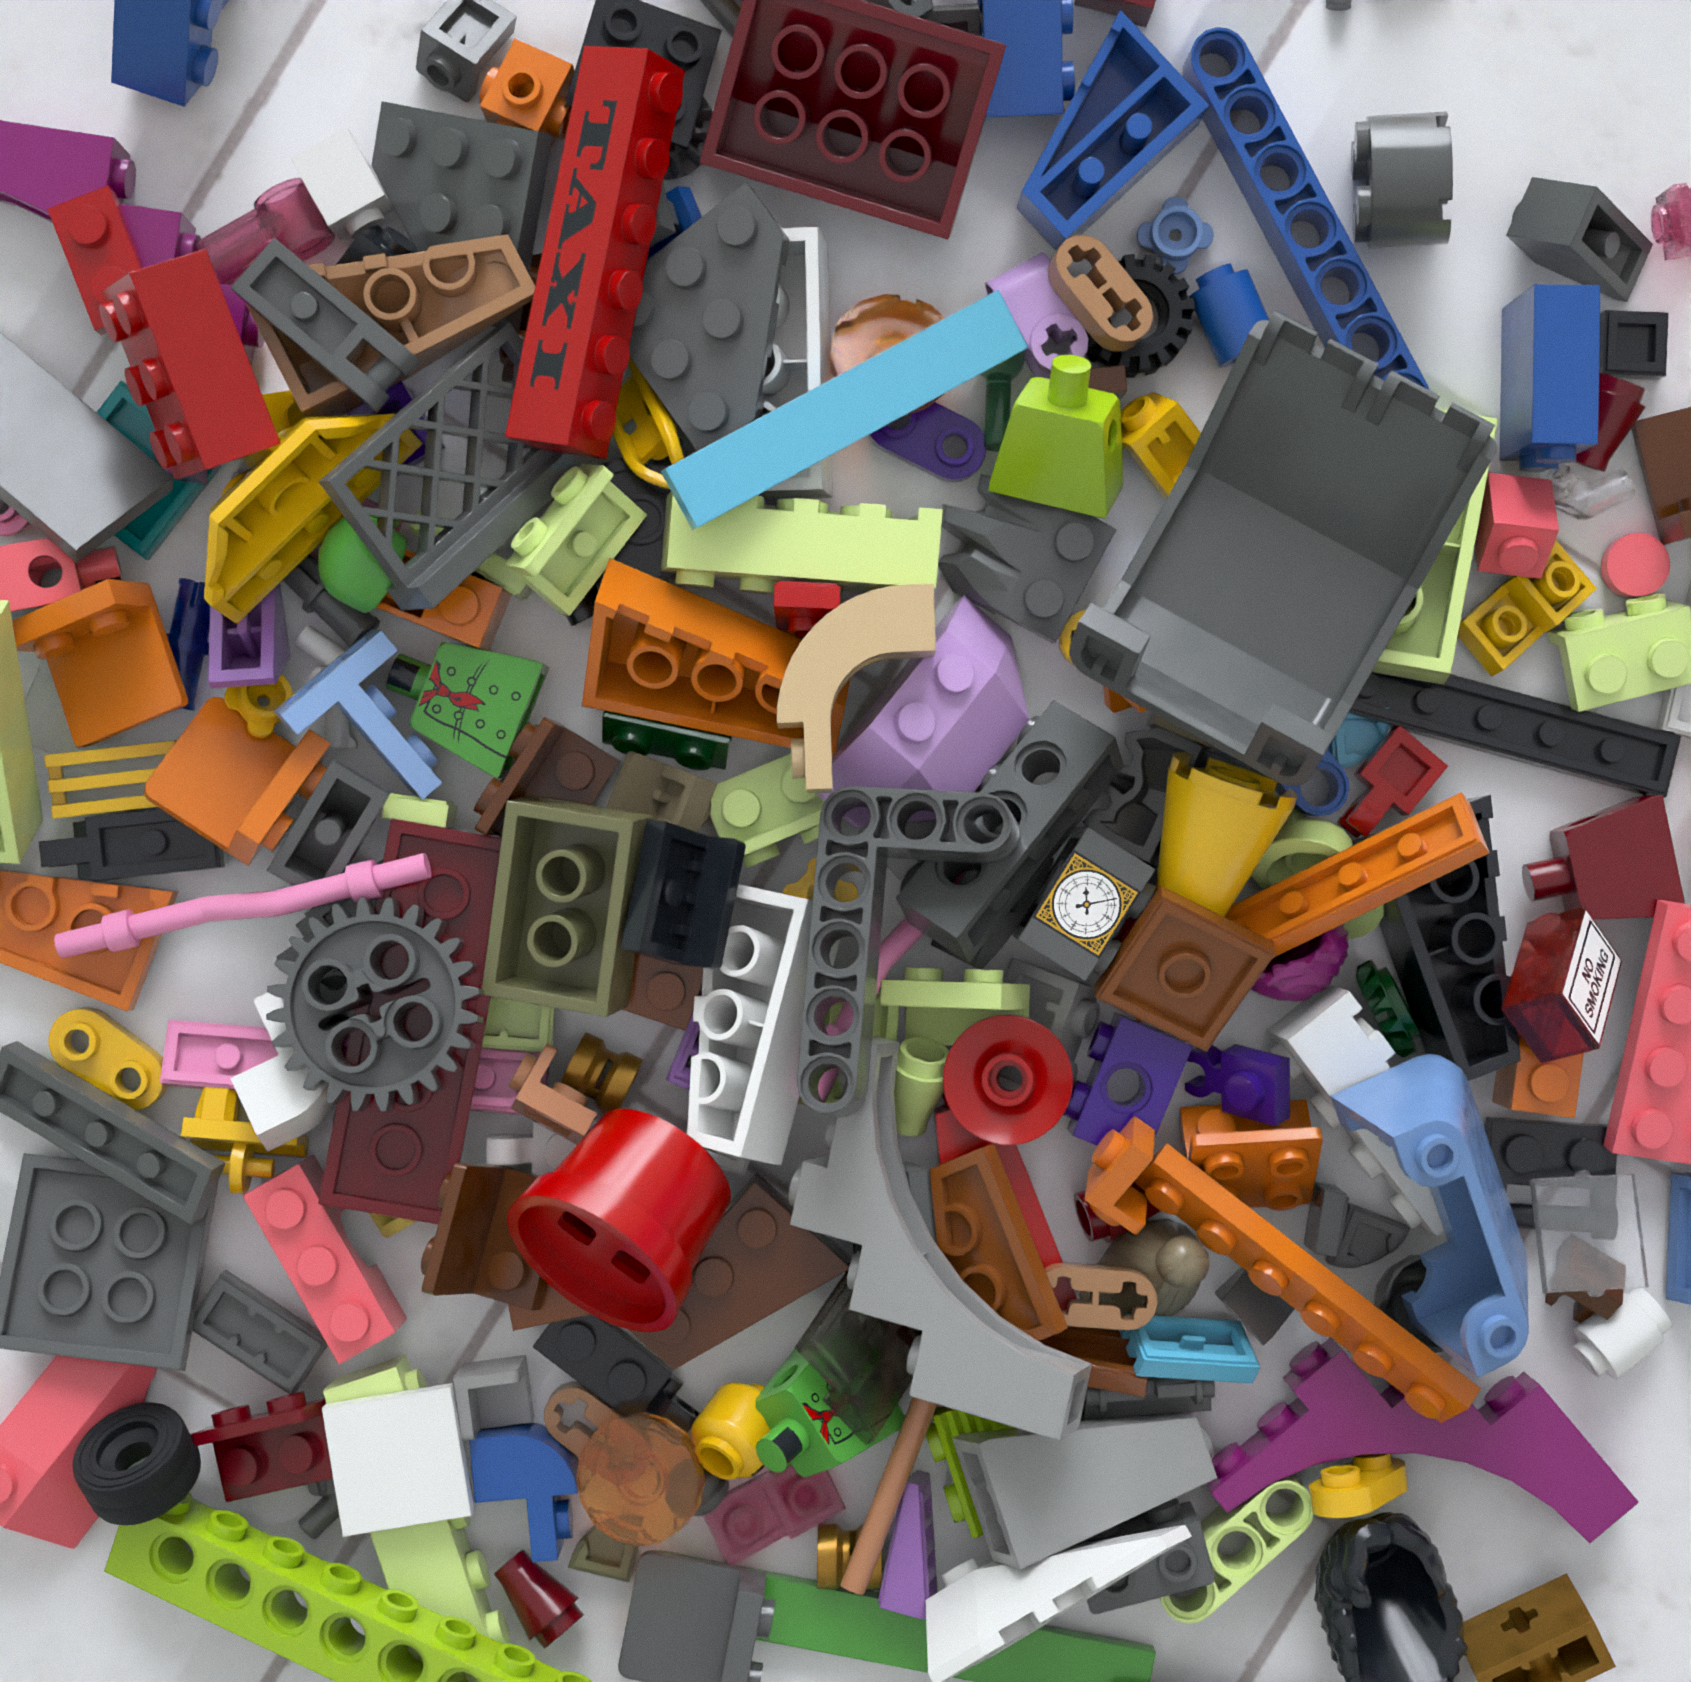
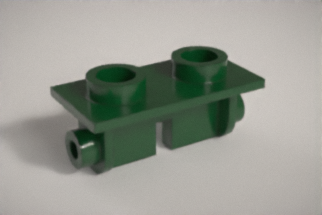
(686, 745)

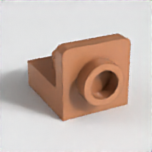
(554, 1108)

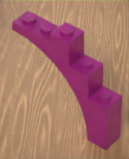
(56, 165)
(1343, 1416)

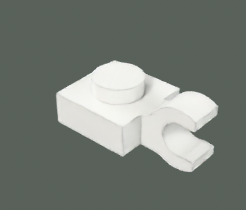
(541, 1149)

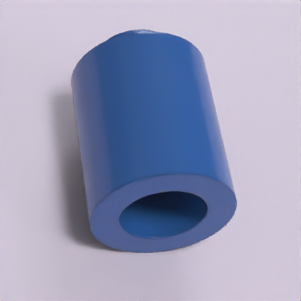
(1227, 310)

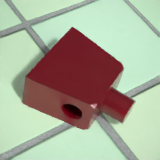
(1610, 862)

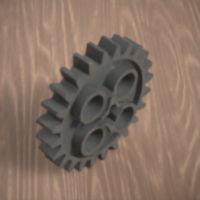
(394, 1059)

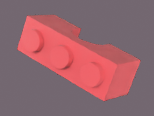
(337, 1287)

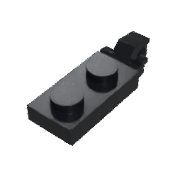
(131, 847)
(615, 1368)

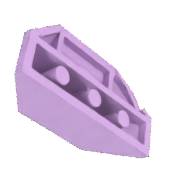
(939, 717)

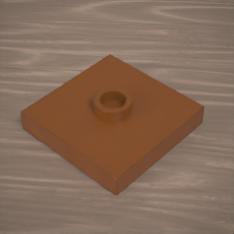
(1184, 969)

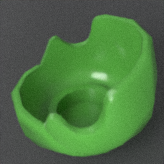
(351, 570)

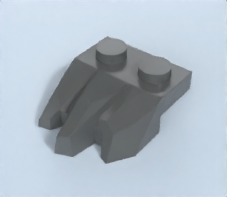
(1023, 558)
(1140, 791)

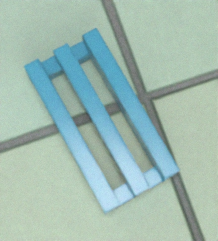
(1192, 1350)

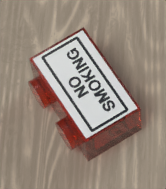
(1562, 985)

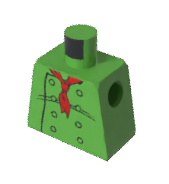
(471, 701)
(804, 1426)

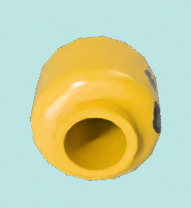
(729, 1430)

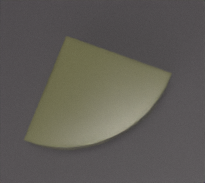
(603, 1556)

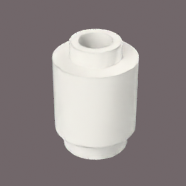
(1624, 1338)

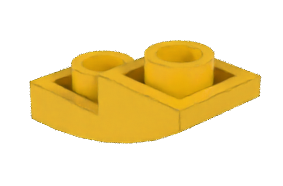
(1523, 611)

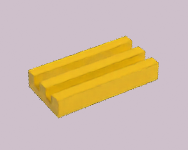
(59, 785)

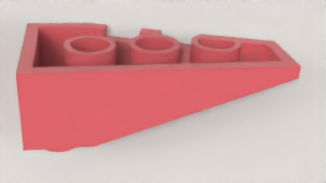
(41, 1441)

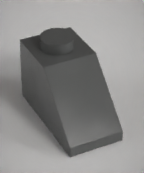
(1579, 236)
(329, 826)

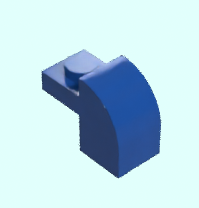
(531, 1465)

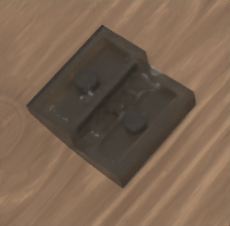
(860, 1361)

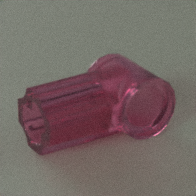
(280, 212)

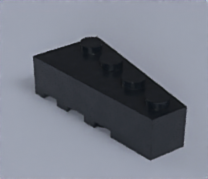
(1453, 961)

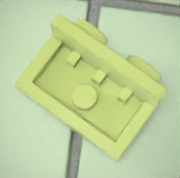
(574, 537)
(1624, 651)
(947, 1009)

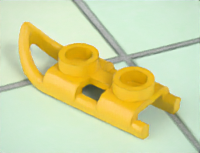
(655, 429)

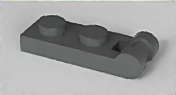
(323, 323)

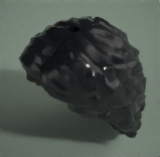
(1388, 1603)

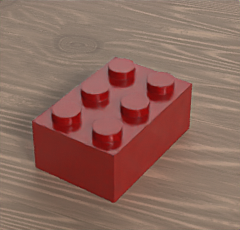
(187, 365)

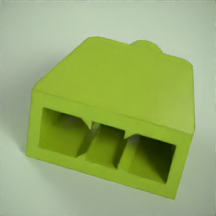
(1063, 443)

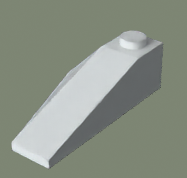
(999, 1605)

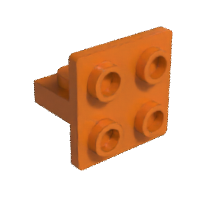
(1254, 1159)

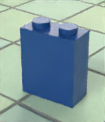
(1549, 375)

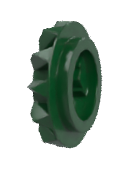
(1388, 1008)

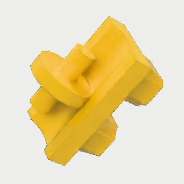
(218, 1130)

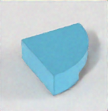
(1356, 740)

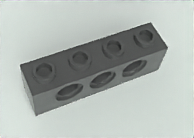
(1047, 813)

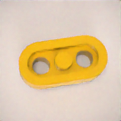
(108, 1055)
(1358, 1486)

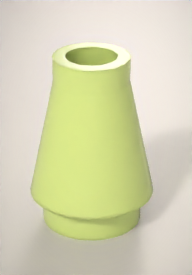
(918, 1083)

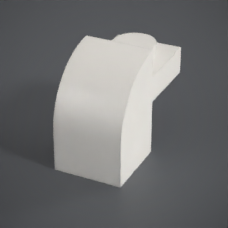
(276, 1097)

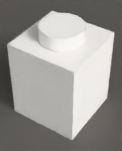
(343, 184)

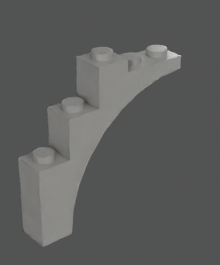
(966, 1350)

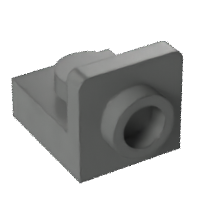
(461, 43)

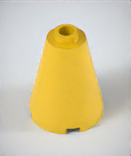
(1216, 829)

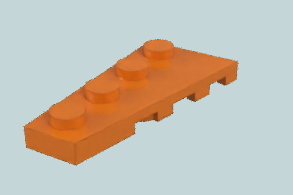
(44, 905)

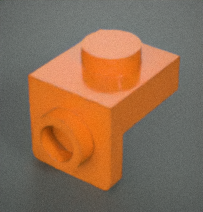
(1116, 1166)

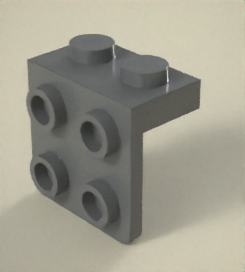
(694, 1621)

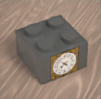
(1085, 903)

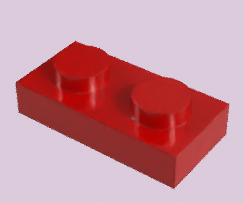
(95, 245)

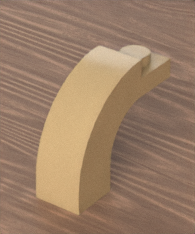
(857, 633)

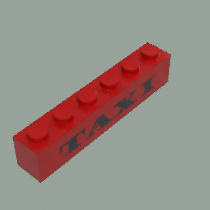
(595, 251)

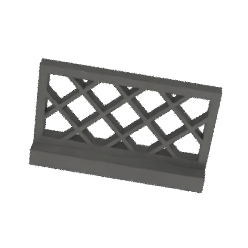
(485, 519)

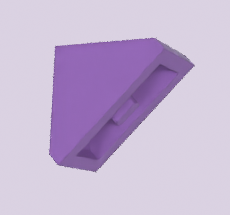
(252, 649)

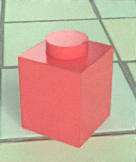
(1516, 526)

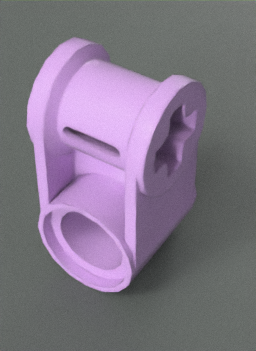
(1039, 313)

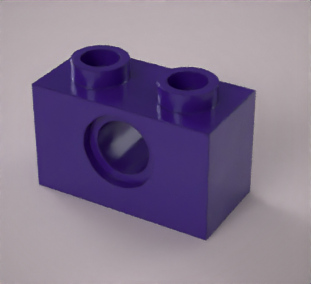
(1134, 1046)

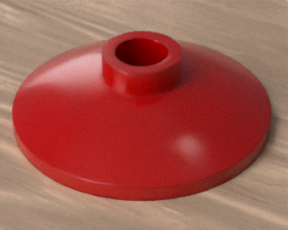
(974, 1085)

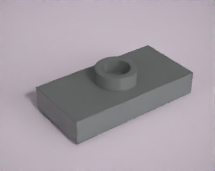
(258, 1332)

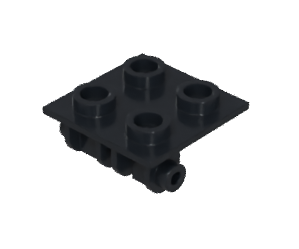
(668, 34)

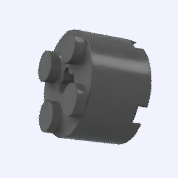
(1405, 179)

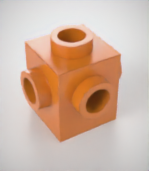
(528, 91)

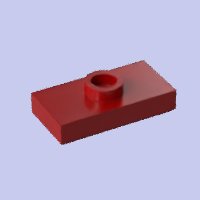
(803, 605)

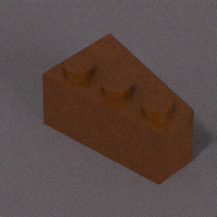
(746, 1274)

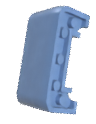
(1478, 1279)

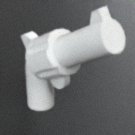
(326, 651)

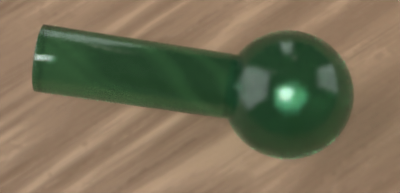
(999, 399)

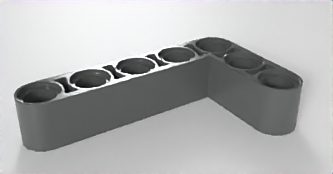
(863, 916)

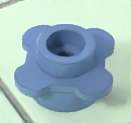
(1175, 216)

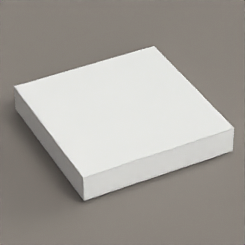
(397, 1459)

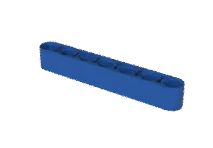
(1303, 201)

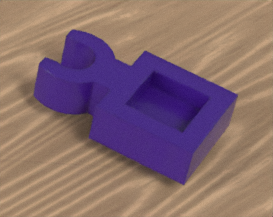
(1248, 1079)

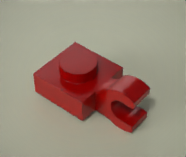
(1396, 777)

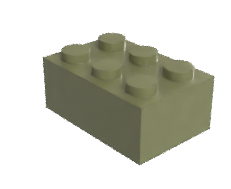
(563, 905)

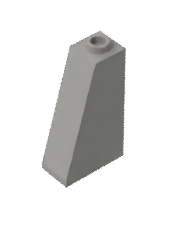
(1054, 1493)

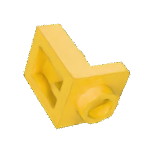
(1158, 438)

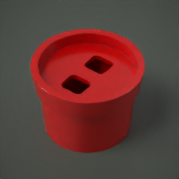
(623, 1220)

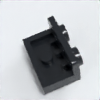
(683, 896)

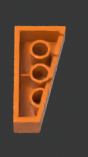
(688, 661)

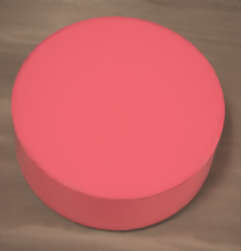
(1635, 565)

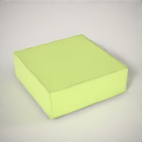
(416, 810)

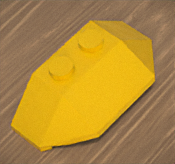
(281, 511)

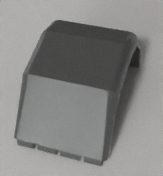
(1286, 550)

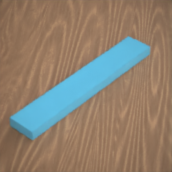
(843, 410)

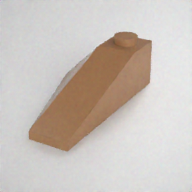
(420, 298)

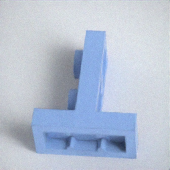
(365, 709)

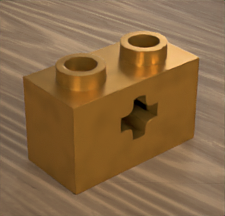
(1537, 1638)

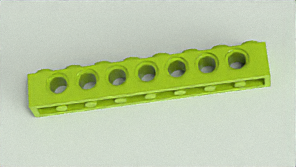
(315, 1636)

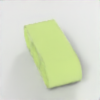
(1267, 1538)

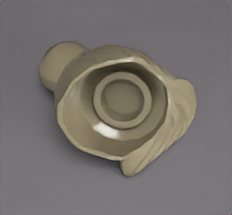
(1167, 1256)

